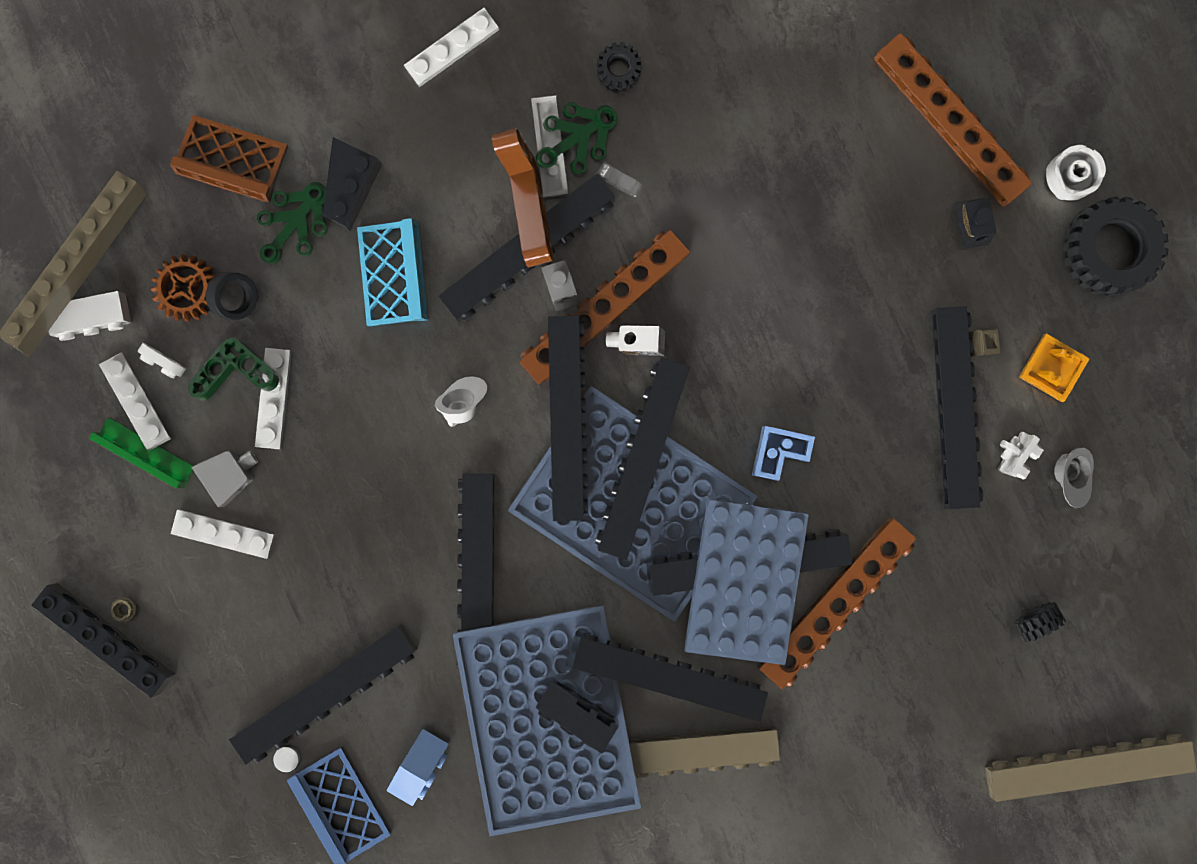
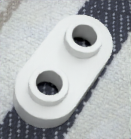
(151, 355)

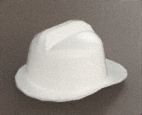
(460, 400)

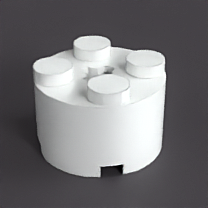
(1065, 183)

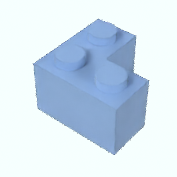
(777, 444)
(417, 768)

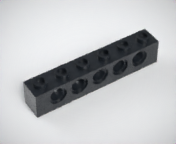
(103, 639)

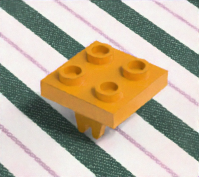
(1054, 367)

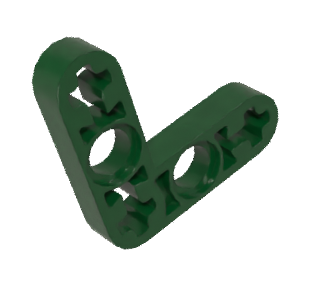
(229, 363)

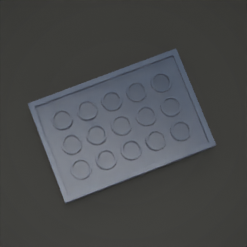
(746, 582)

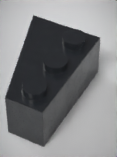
(348, 183)
(577, 715)

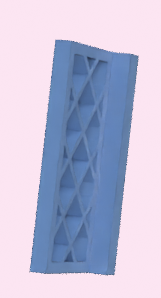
(318, 818)

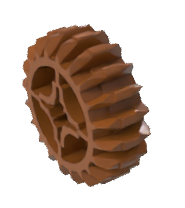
(176, 294)

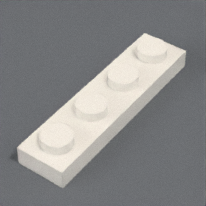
(451, 47)
(552, 178)
(135, 401)
(273, 403)
(223, 534)

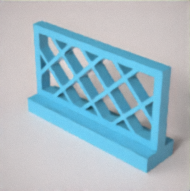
(413, 275)

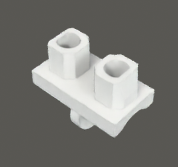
(1017, 453)

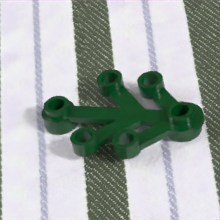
(579, 135)
(295, 219)

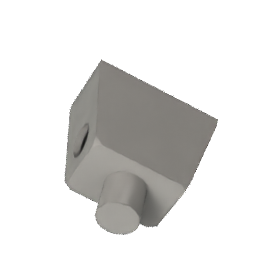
(560, 284)
(225, 475)

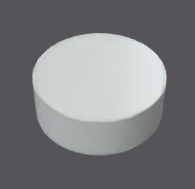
(286, 758)

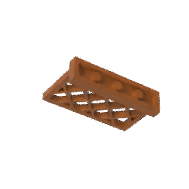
(223, 178)

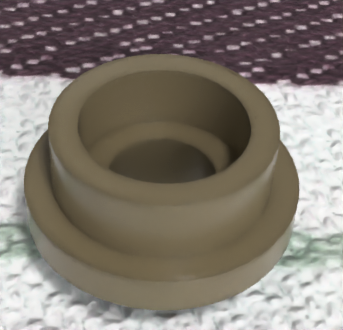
(116, 609)

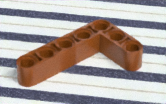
(527, 196)

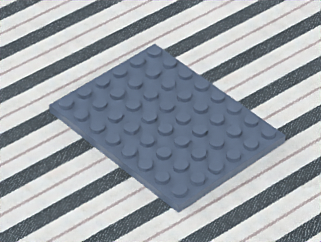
(671, 514)
(525, 764)

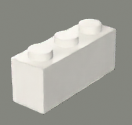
(91, 314)

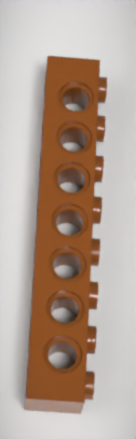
(954, 134)
(675, 254)
(839, 588)

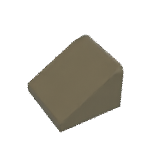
(985, 342)

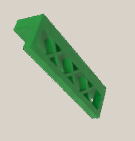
(130, 447)

